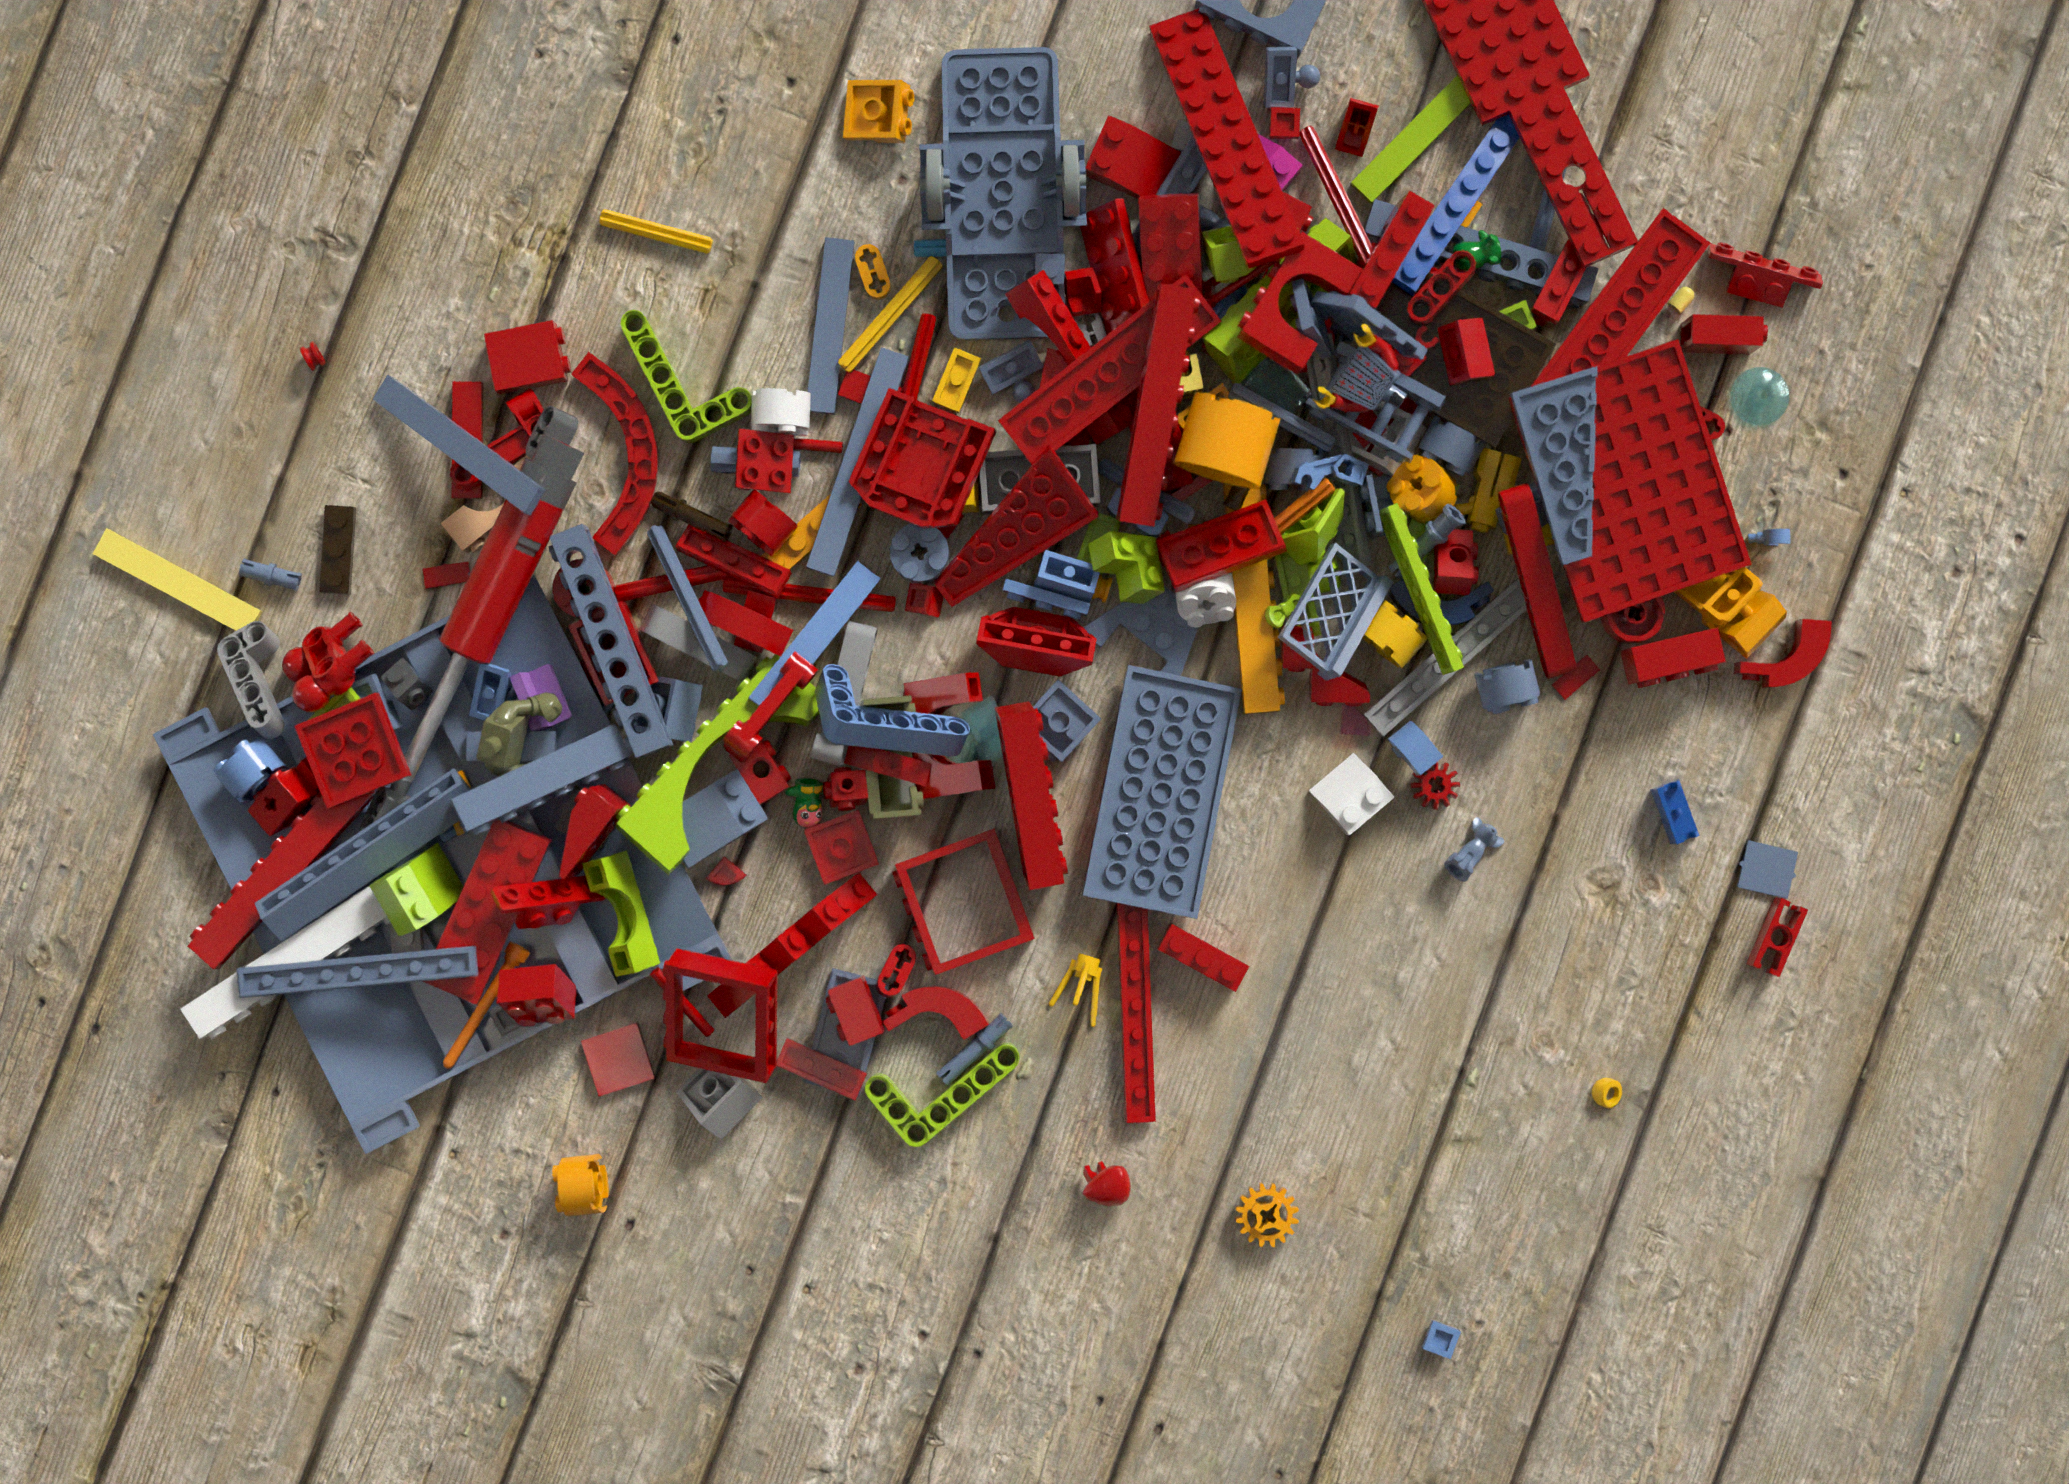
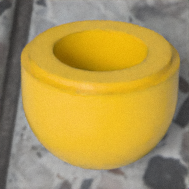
(1600, 1091)

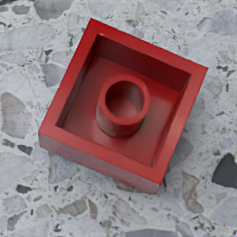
(536, 994)
(855, 1011)

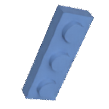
(1045, 599)

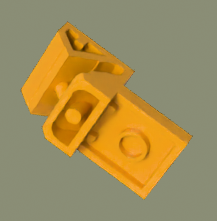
(1737, 608)

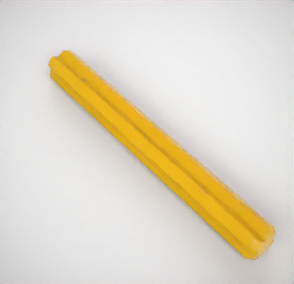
(890, 314)

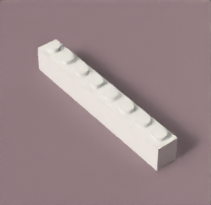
(317, 941)

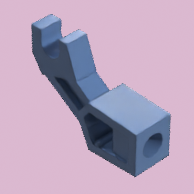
(1315, 471)

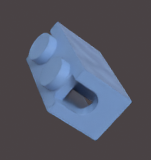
(1066, 576)

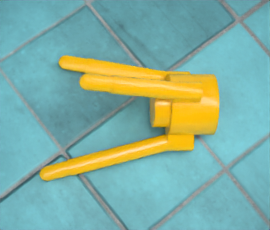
(1085, 968)

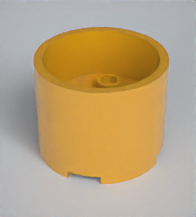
(1227, 441)

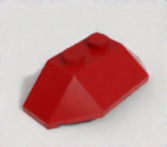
(1036, 641)

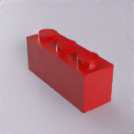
(1203, 957)

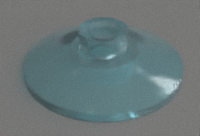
(1746, 400)

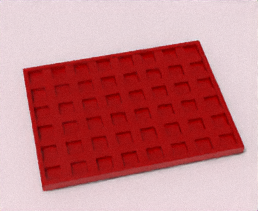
(1656, 486)

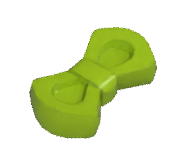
(1276, 615)

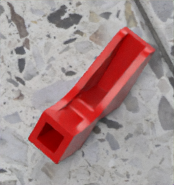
(1341, 689)

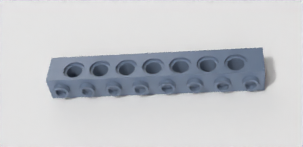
(1519, 254)
(562, 548)

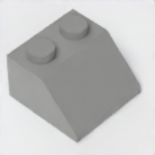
(718, 1099)

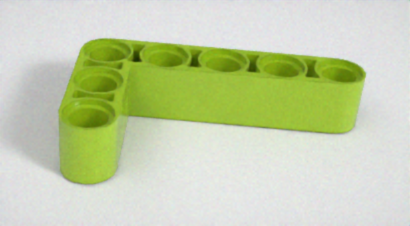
(673, 387)
(945, 1099)

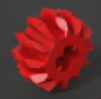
(1425, 787)

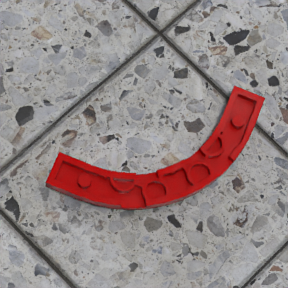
(641, 451)

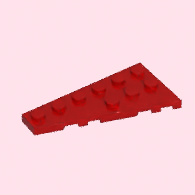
(1030, 519)

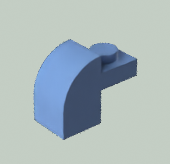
(1414, 748)

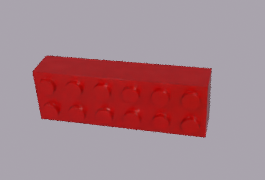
(1029, 795)
(506, 858)

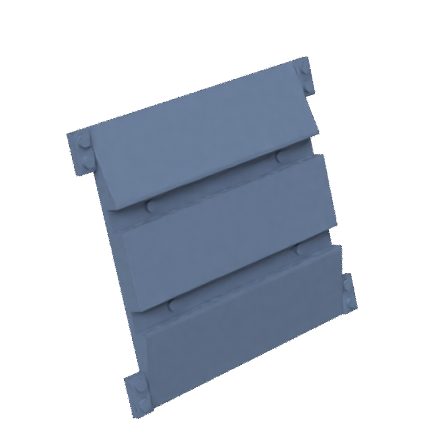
(392, 1038)

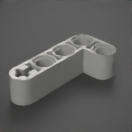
(680, 635)
(241, 658)

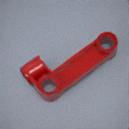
(512, 445)
(744, 737)

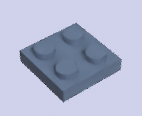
(1310, 321)

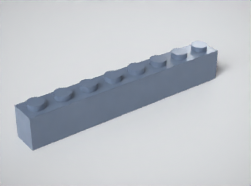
(362, 857)

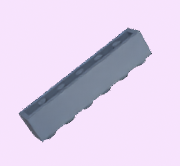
(540, 779)

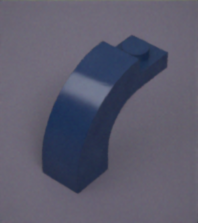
(1454, 611)

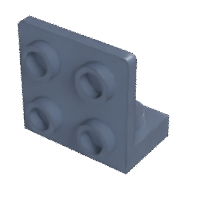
(1375, 497)

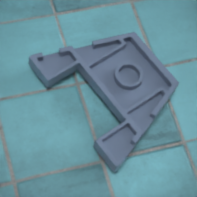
(1352, 312)
(1155, 624)

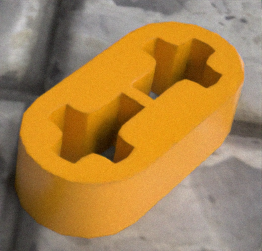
(879, 269)

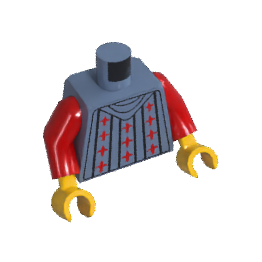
(1366, 378)

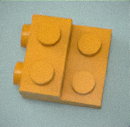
(878, 110)

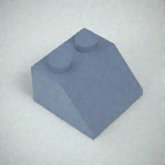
(678, 706)

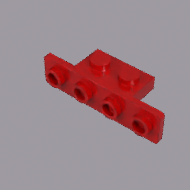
(1760, 277)
(544, 901)

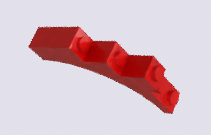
(799, 938)

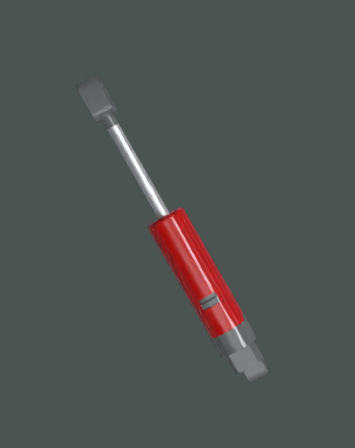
(496, 583)

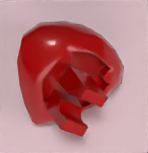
(1109, 1186)

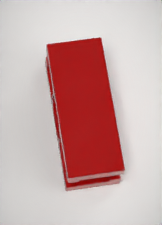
(1789, 933)

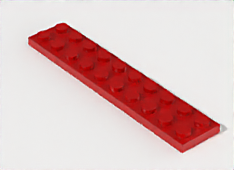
(1226, 138)
(1123, 291)

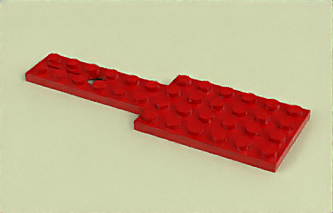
(1519, 63)

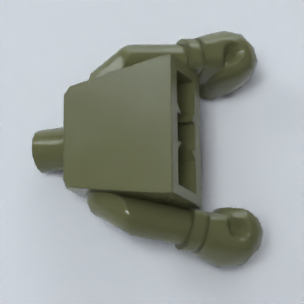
(506, 731)

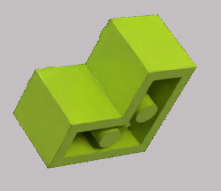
(1133, 561)

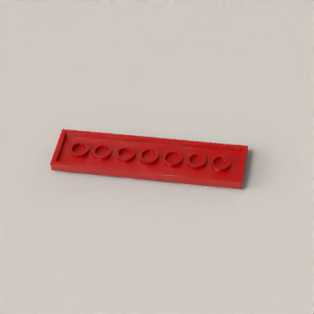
(1629, 298)
(1092, 382)

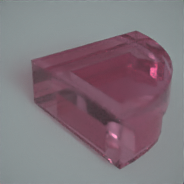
(1353, 722)

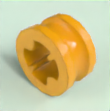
(1102, 588)

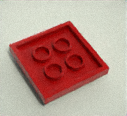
(352, 750)

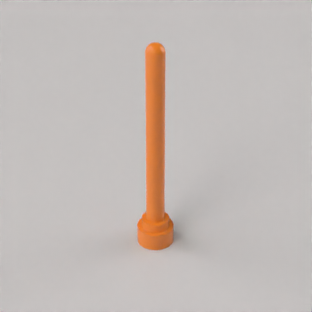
(514, 957)

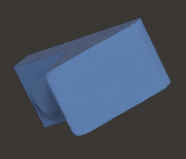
(490, 690)

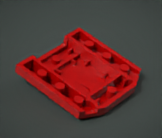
(920, 461)

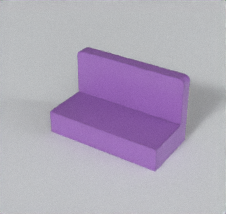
(537, 682)

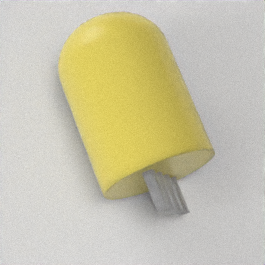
(1680, 300)

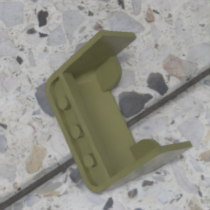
(889, 795)

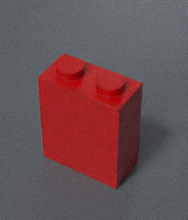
(1723, 334)
(527, 357)

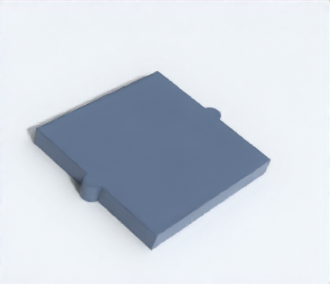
(1767, 869)

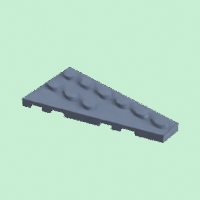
(1560, 444)

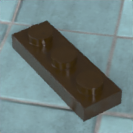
(337, 549)

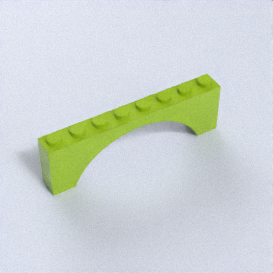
(656, 818)

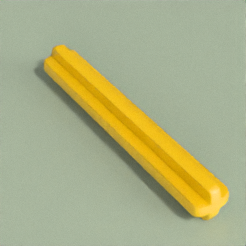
(656, 231)

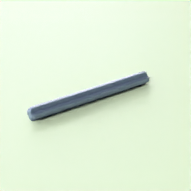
(687, 598)

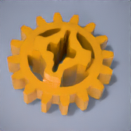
(1256, 1207)

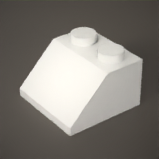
(1351, 794)

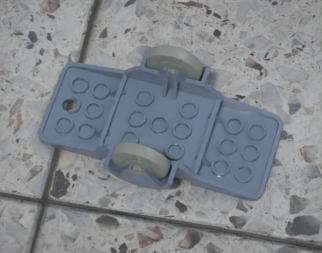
(999, 182)

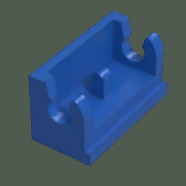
(1675, 812)

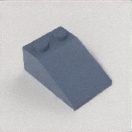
(719, 816)

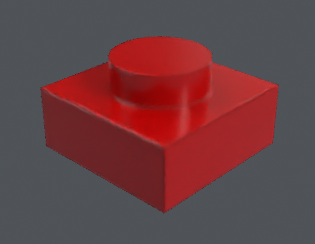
(1284, 123)

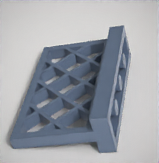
(1357, 621)

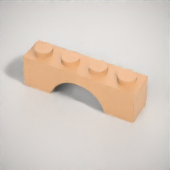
(472, 527)

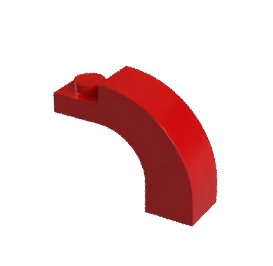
(745, 623)
(1808, 650)
(944, 1000)

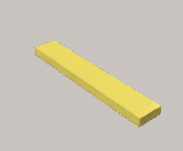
(175, 581)

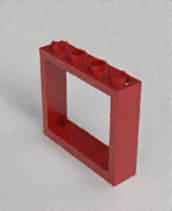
(921, 930)
(730, 973)

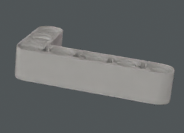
(855, 659)

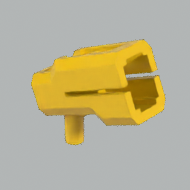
(1492, 475)

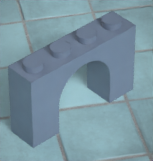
(1284, 30)

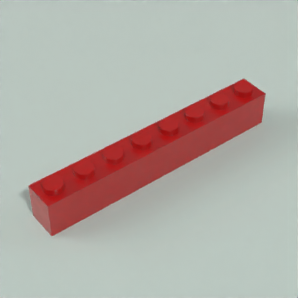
(1156, 404)
(290, 855)

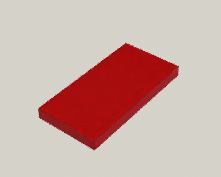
(1221, 545)

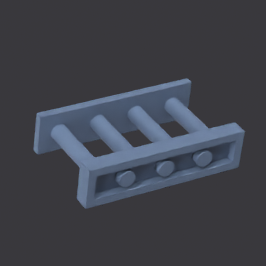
(1426, 400)

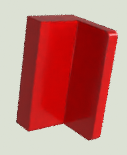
(1466, 350)

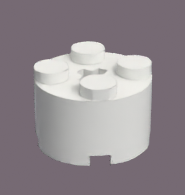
(780, 411)
(1207, 601)

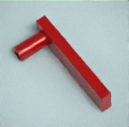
(1558, 287)

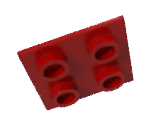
(764, 461)

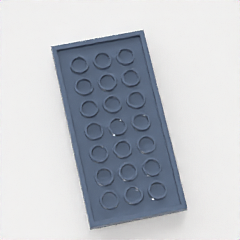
(1161, 792)

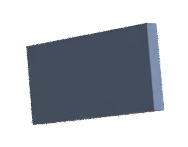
(827, 1037)

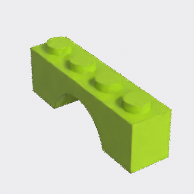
(634, 944)

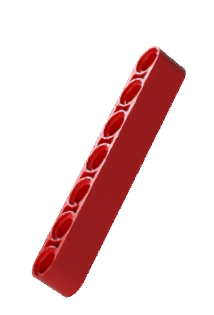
(1537, 580)

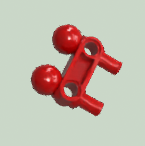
(323, 664)

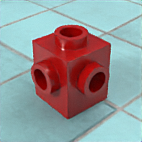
(846, 788)

